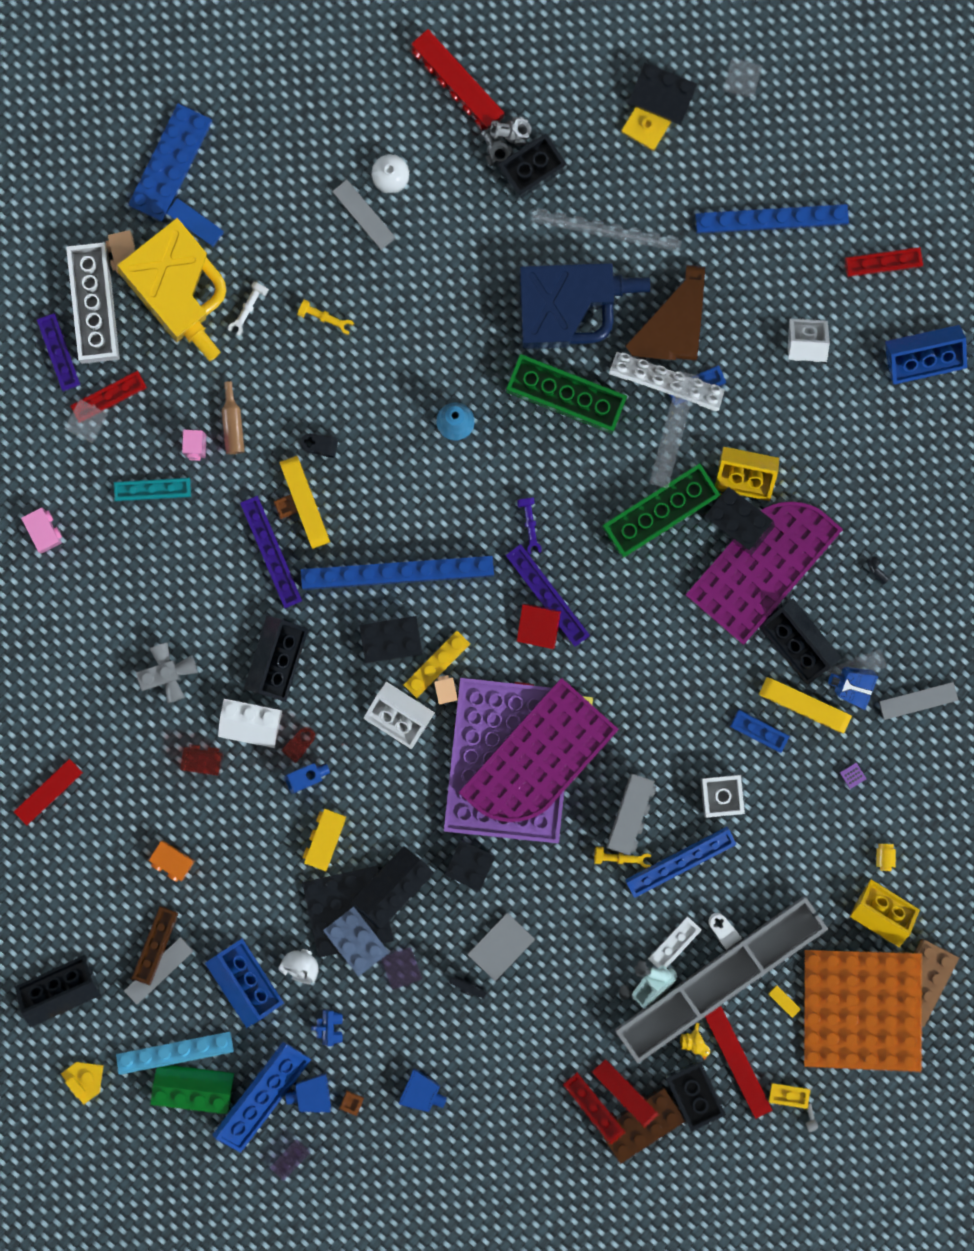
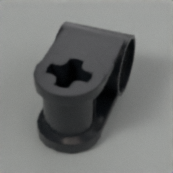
(324, 445)

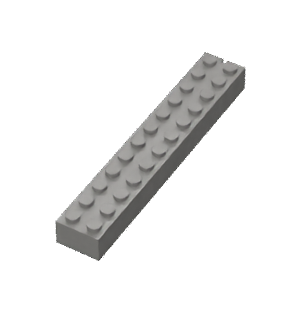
(721, 979)

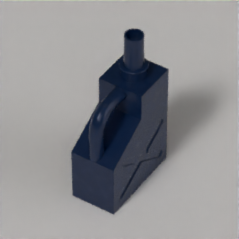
(560, 297)

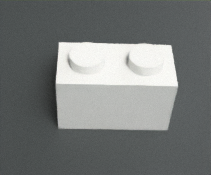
(808, 340)

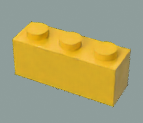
(324, 839)

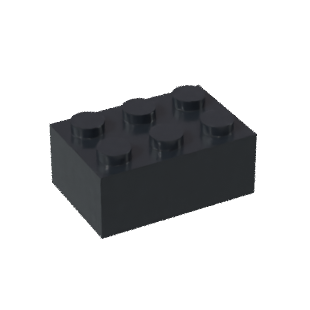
(532, 166)
(739, 521)
(391, 639)
(695, 1095)

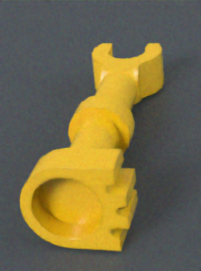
(323, 316)
(600, 856)

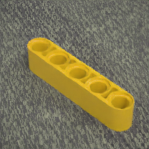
(304, 502)
(805, 705)

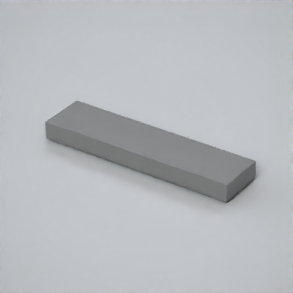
(363, 214)
(918, 701)
(170, 960)

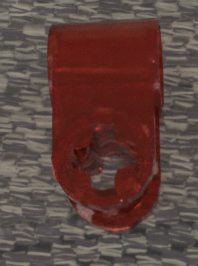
(297, 746)

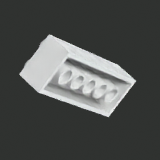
(92, 303)

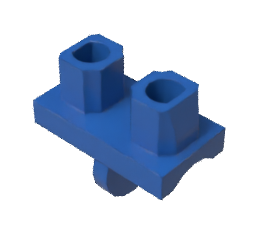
(325, 1028)

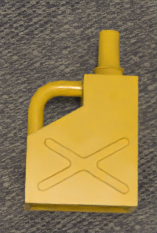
(165, 280)

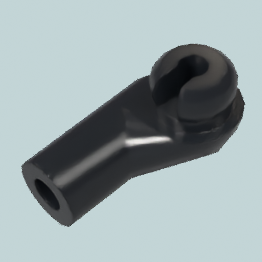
(876, 571)

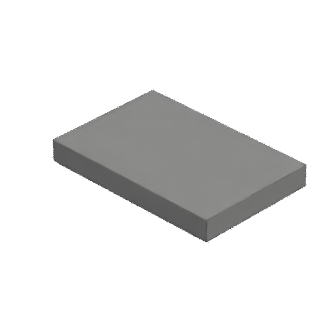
(501, 946)

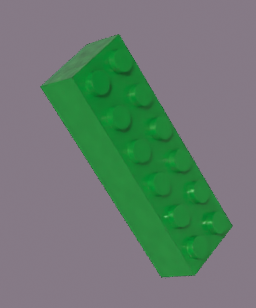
(566, 394)
(661, 511)

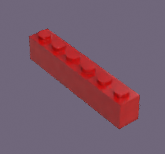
(456, 79)

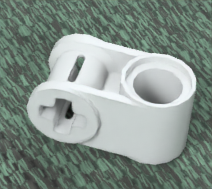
(726, 932)

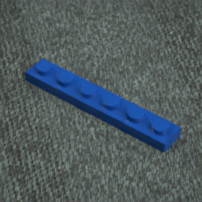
(680, 862)

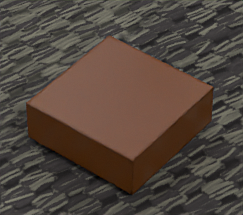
(285, 506)
(351, 1103)

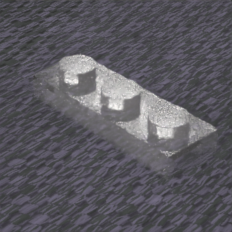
(870, 661)

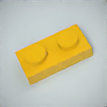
(789, 1095)

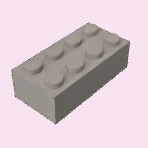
(630, 814)

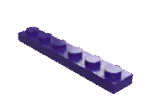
(271, 552)
(547, 594)

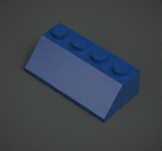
(926, 354)
(244, 983)

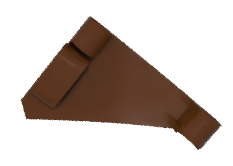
(676, 326)

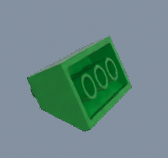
(192, 1089)

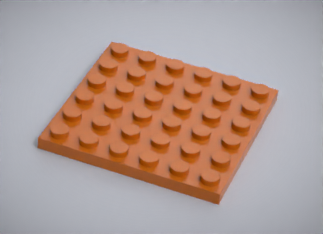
(863, 1010)

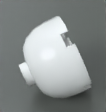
(390, 173)
(300, 965)

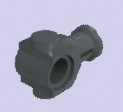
(495, 146)

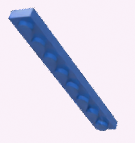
(772, 218)

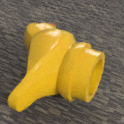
(694, 1043)

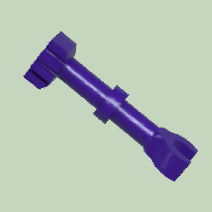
(530, 523)

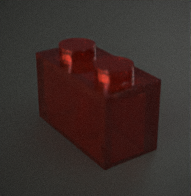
(201, 761)

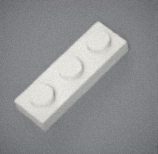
(675, 943)

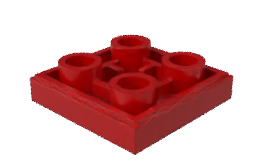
(538, 626)

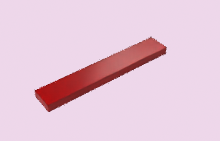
(738, 1062)

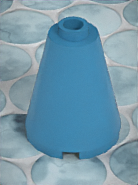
(455, 428)

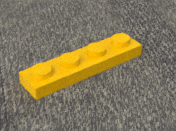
(436, 664)

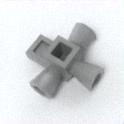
(166, 673)

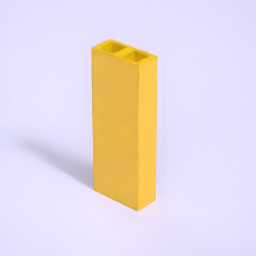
(784, 1001)

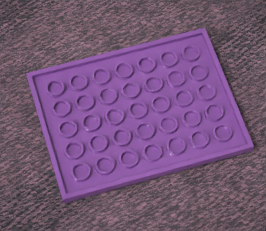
(484, 720)

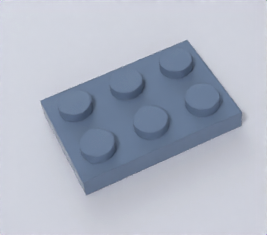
(356, 941)

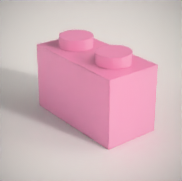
(194, 444)
(41, 530)

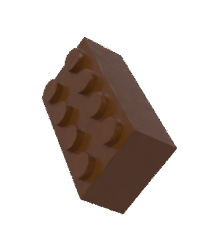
(638, 1137)

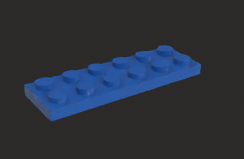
(170, 162)
(261, 1097)

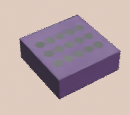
(852, 775)

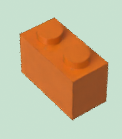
(171, 861)

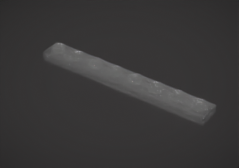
(614, 231)

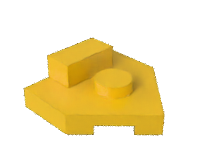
(84, 1080)

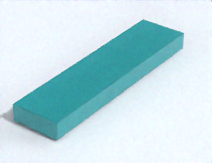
(152, 489)

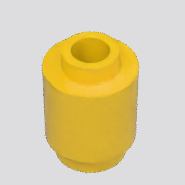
(885, 857)

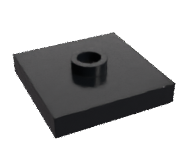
(467, 987)

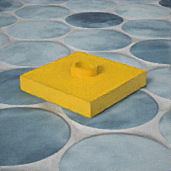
(645, 128)

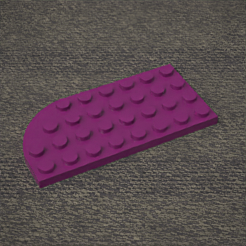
(746, 589)
(539, 757)

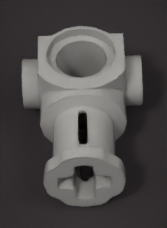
(510, 130)

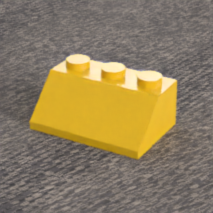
(747, 473)
(885, 913)

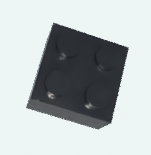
(470, 865)

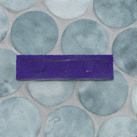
(58, 352)

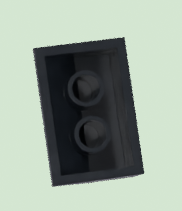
(662, 93)

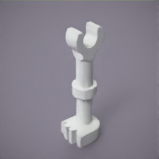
(247, 307)

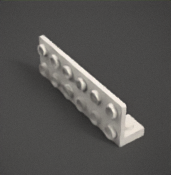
(663, 379)

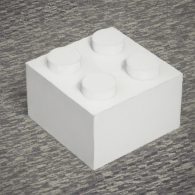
(722, 796)

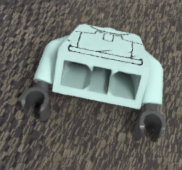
(652, 986)

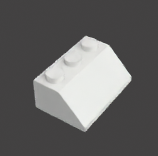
(398, 715)
(249, 723)

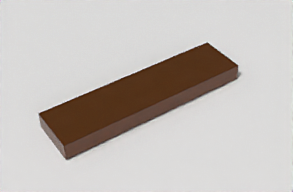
(155, 945)

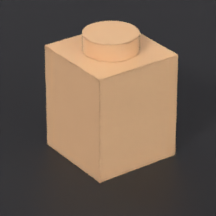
(445, 690)

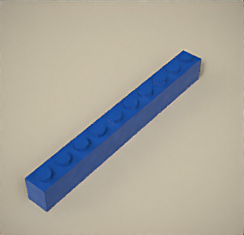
(397, 572)

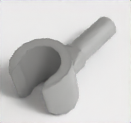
(812, 1124)

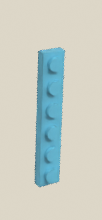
(174, 1053)

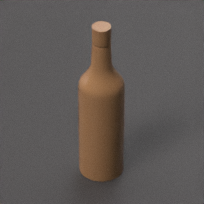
(232, 423)

